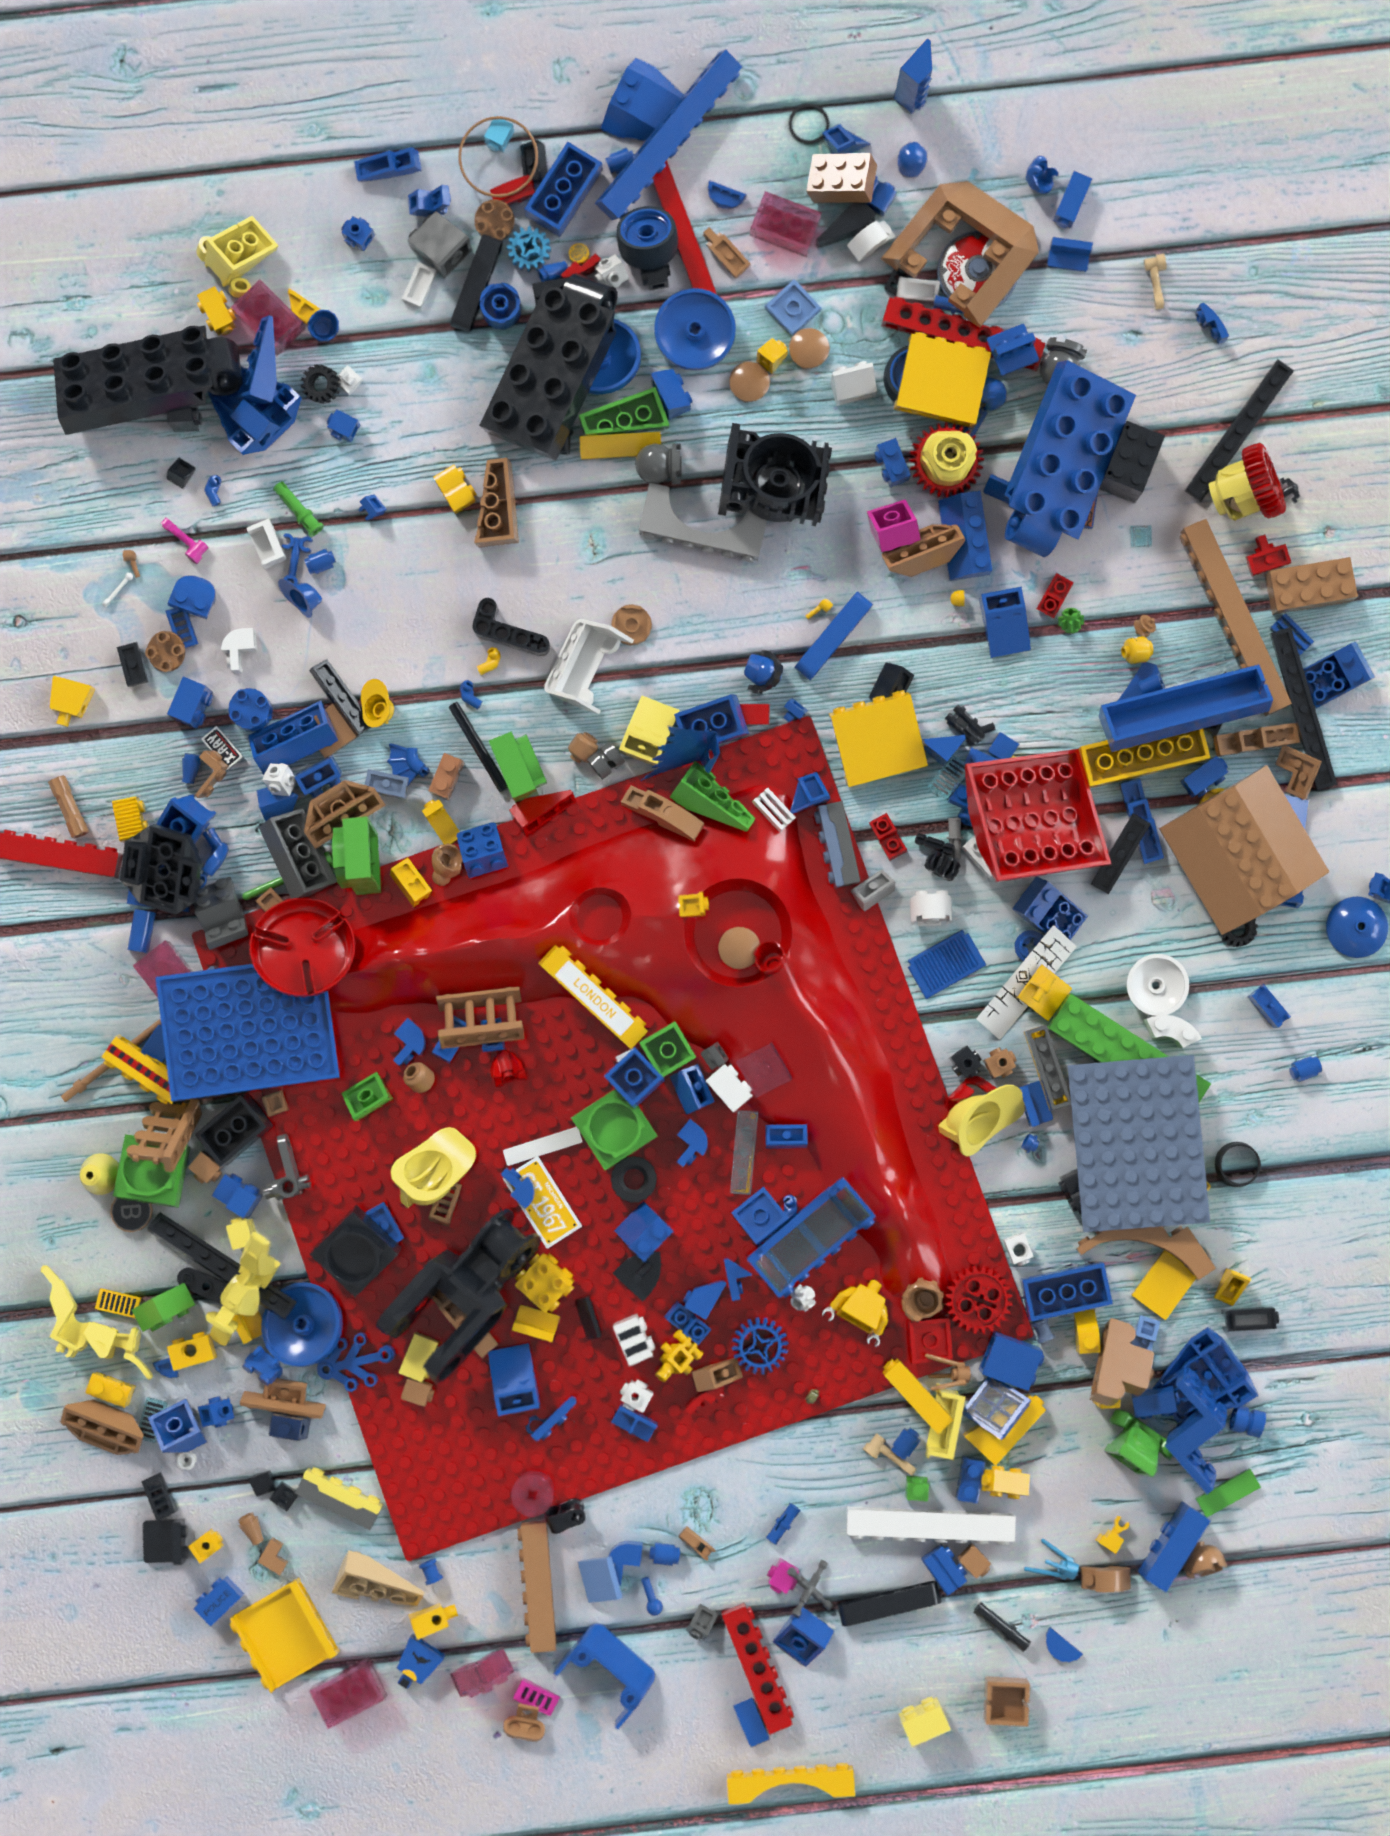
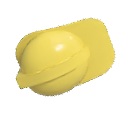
(981, 1117)
(433, 1167)

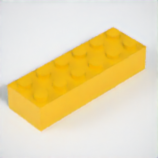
(1108, 767)

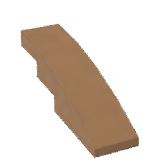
(1256, 739)

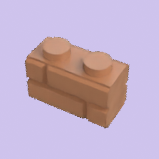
(446, 776)

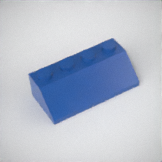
(915, 79)
(974, 555)
(292, 737)

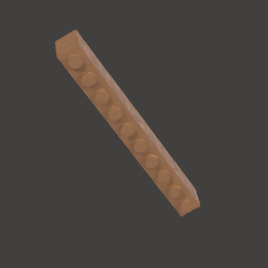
(1231, 608)

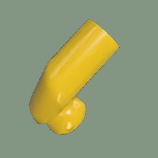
(492, 661)

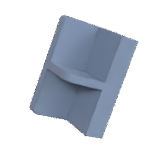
(387, 784)

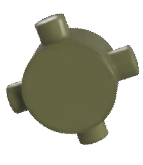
(812, 1396)

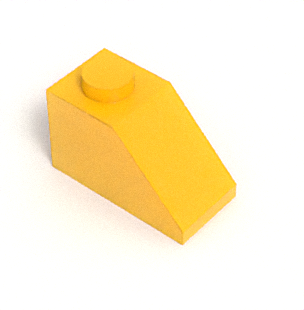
(772, 355)
(1086, 1332)

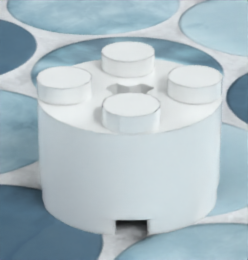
(931, 908)

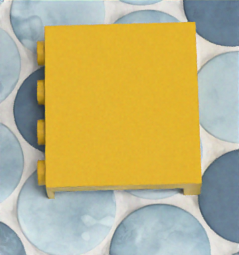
(942, 380)
(878, 738)
(283, 1635)

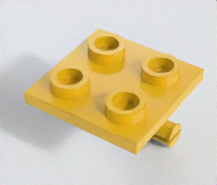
(1044, 992)

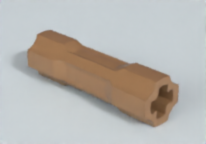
(68, 806)

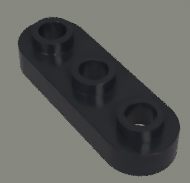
(198, 1279)

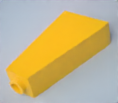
(917, 1395)
(996, 1449)

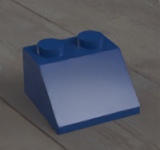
(670, 391)
(803, 1637)

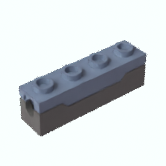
(837, 844)

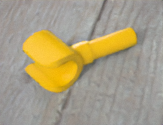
(825, 605)

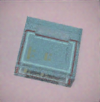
(1140, 536)

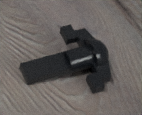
(1292, 488)

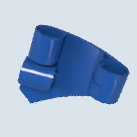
(1145, 681)

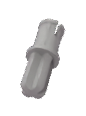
(955, 836)

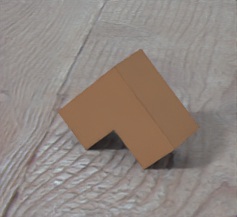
(270, 1557)

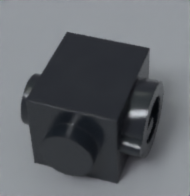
(656, 278)

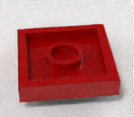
(931, 1338)

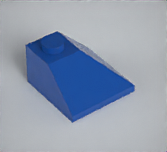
(177, 1428)

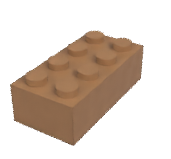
(1311, 585)

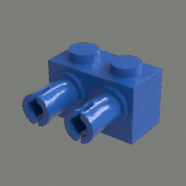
(314, 777)

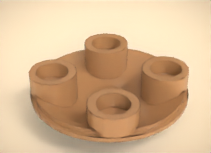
(494, 219)
(809, 348)
(749, 381)
(165, 651)
(738, 947)

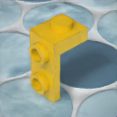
(440, 821)

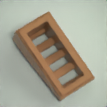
(445, 1221)

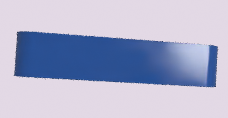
(833, 635)

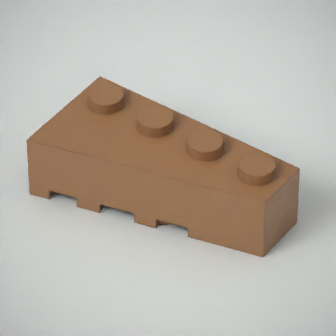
(498, 509)

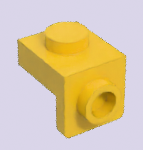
(693, 905)

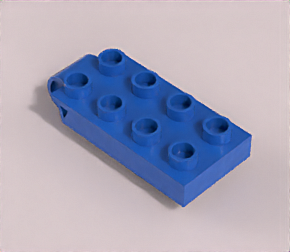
(1065, 457)

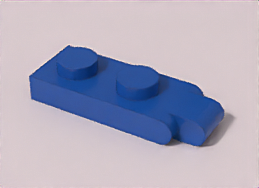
(557, 1417)

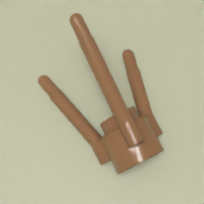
(960, 1374)

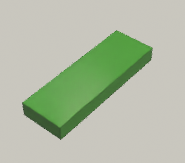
(1228, 1492)

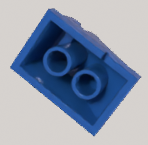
(186, 816)

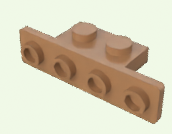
(284, 1397)

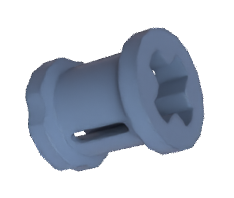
(1043, 1330)

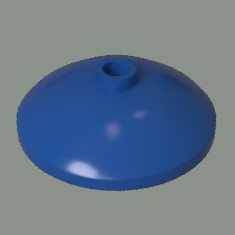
(1343, 927)

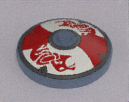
(964, 263)

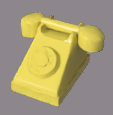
(236, 252)

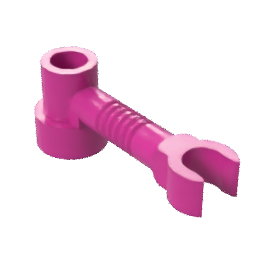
(196, 550)

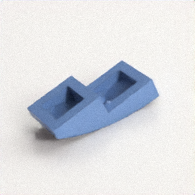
(1146, 1332)

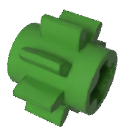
(1071, 620)

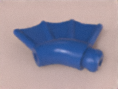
(406, 762)

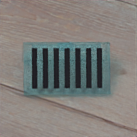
(948, 778)

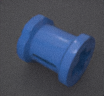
(430, 1571)

